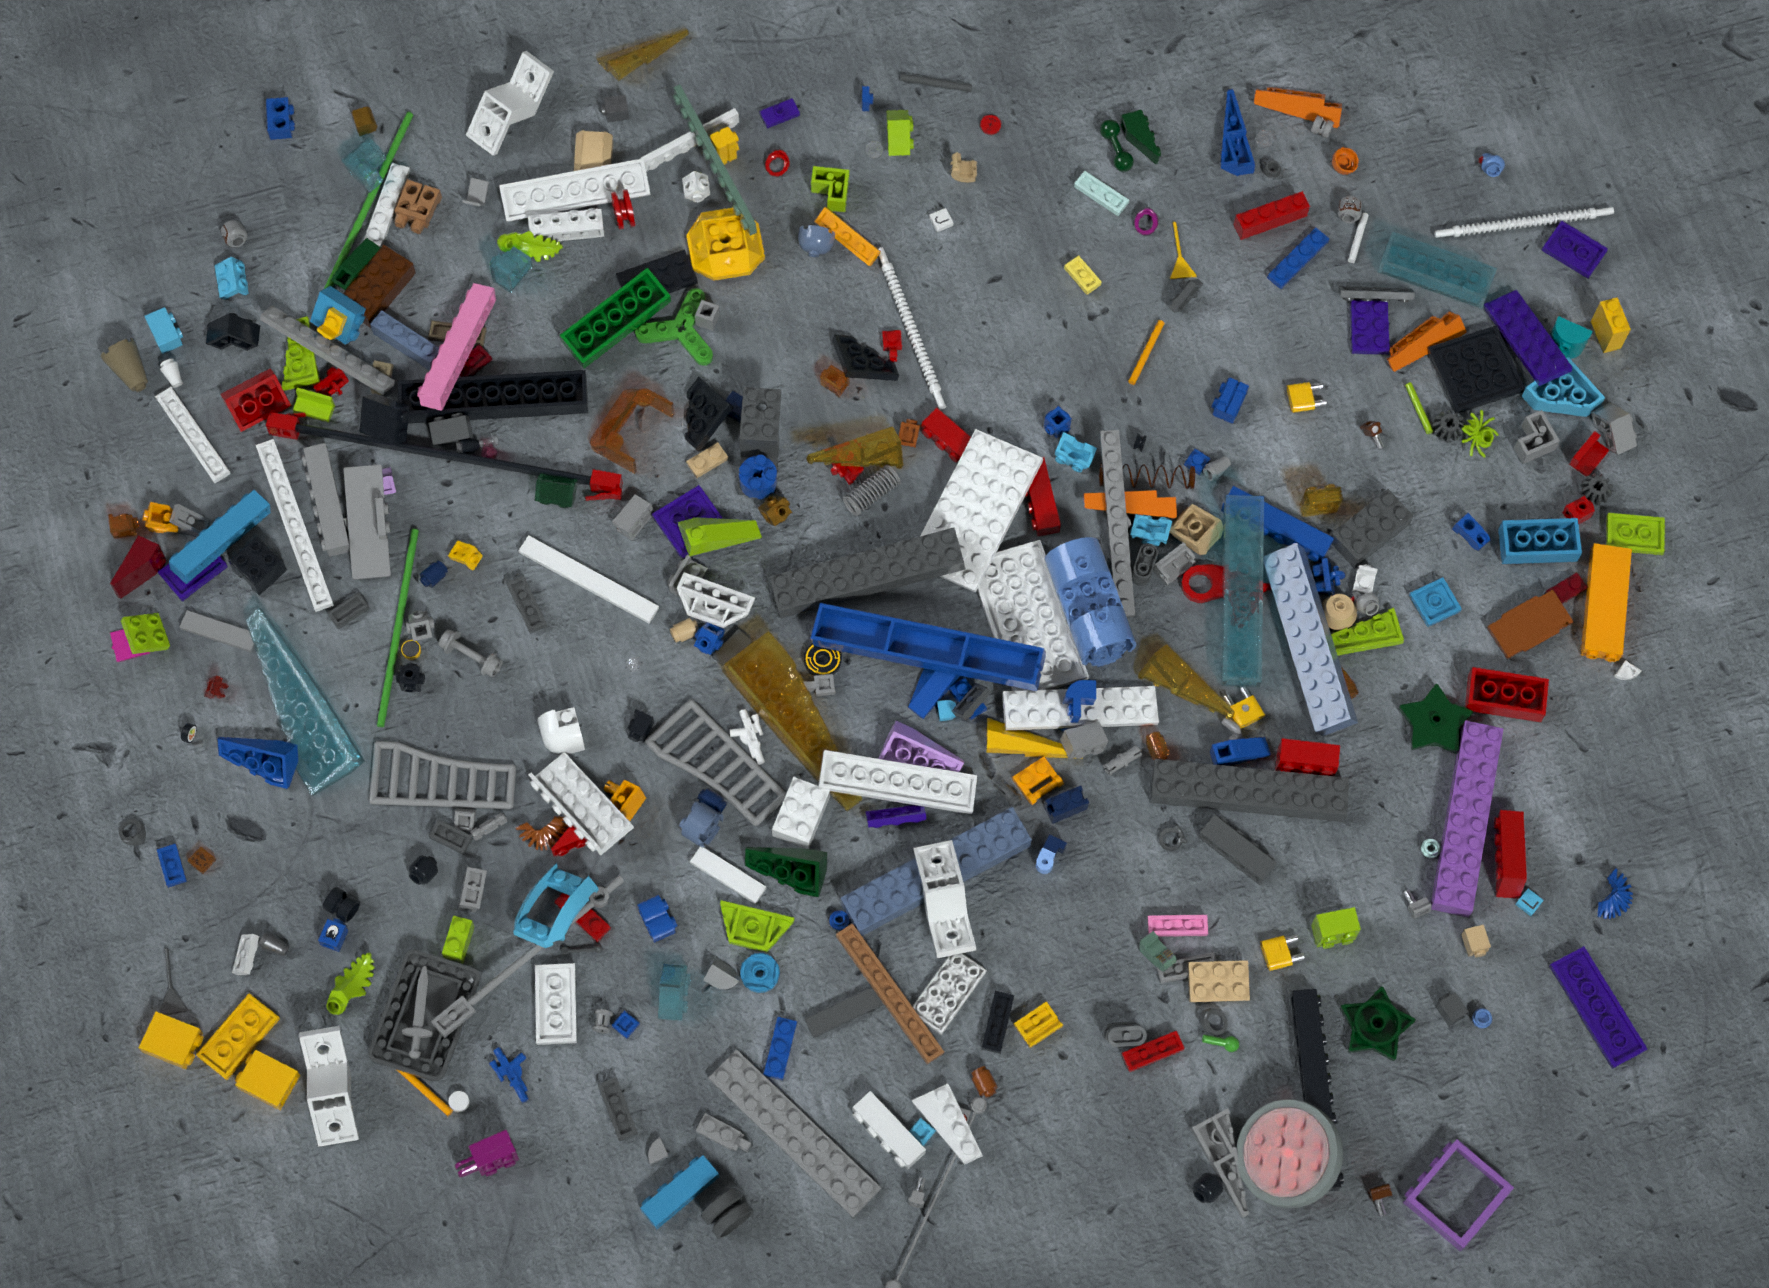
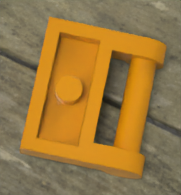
(1034, 775)

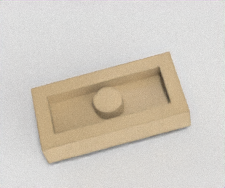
(707, 460)

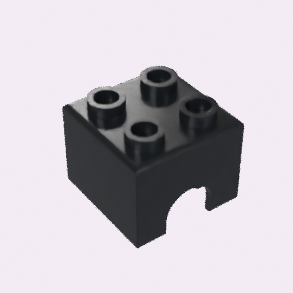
(258, 565)

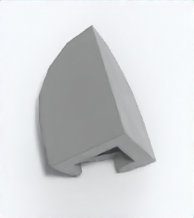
(721, 975)

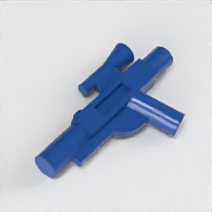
(512, 1071)

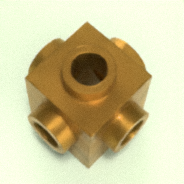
(775, 509)

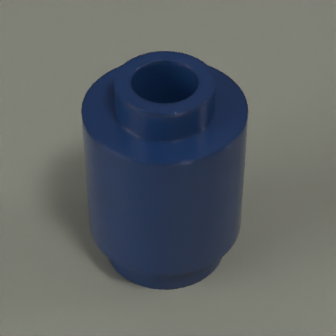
(433, 574)
(712, 799)

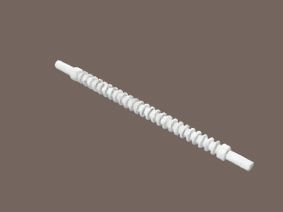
(1456, 231)
(935, 387)

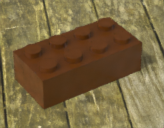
(380, 282)

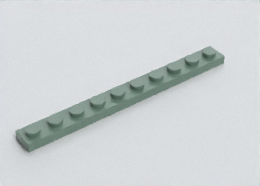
(717, 166)

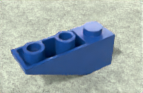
(1239, 751)

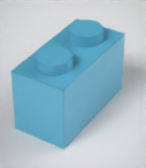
(163, 330)

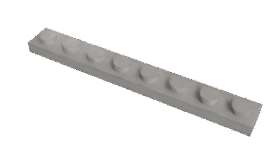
(327, 350)

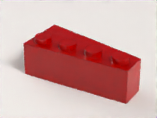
(1510, 854)

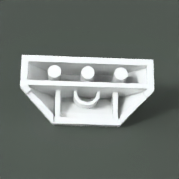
(713, 601)

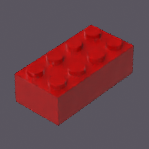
(1507, 694)

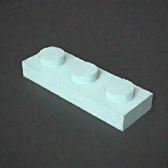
(1101, 193)

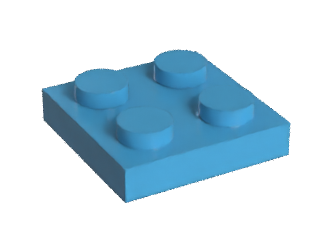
(1435, 602)

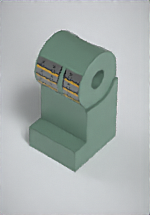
(1157, 952)

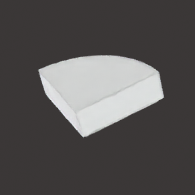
(1627, 671)

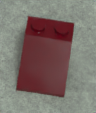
(139, 566)

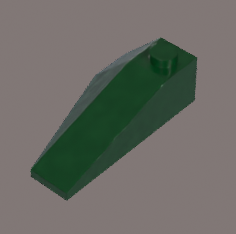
(790, 866)

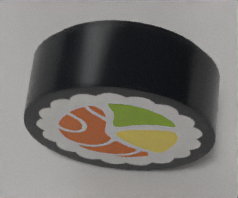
(188, 732)

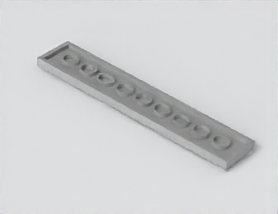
(794, 1133)

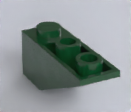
(1136, 131)
(355, 263)

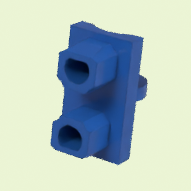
(1325, 569)

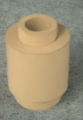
(684, 630)

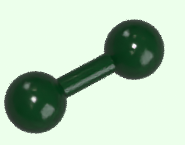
(1123, 160)

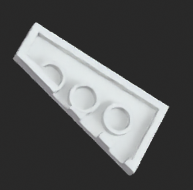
(946, 1117)

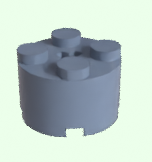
(701, 824)

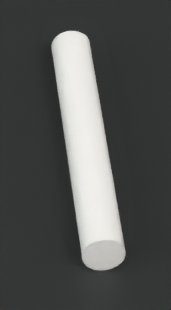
(1358, 237)

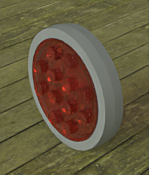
(1289, 1153)

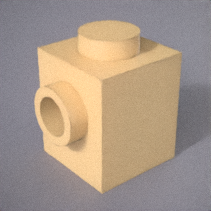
(1476, 941)

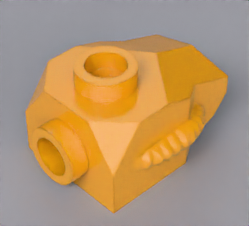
(158, 518)

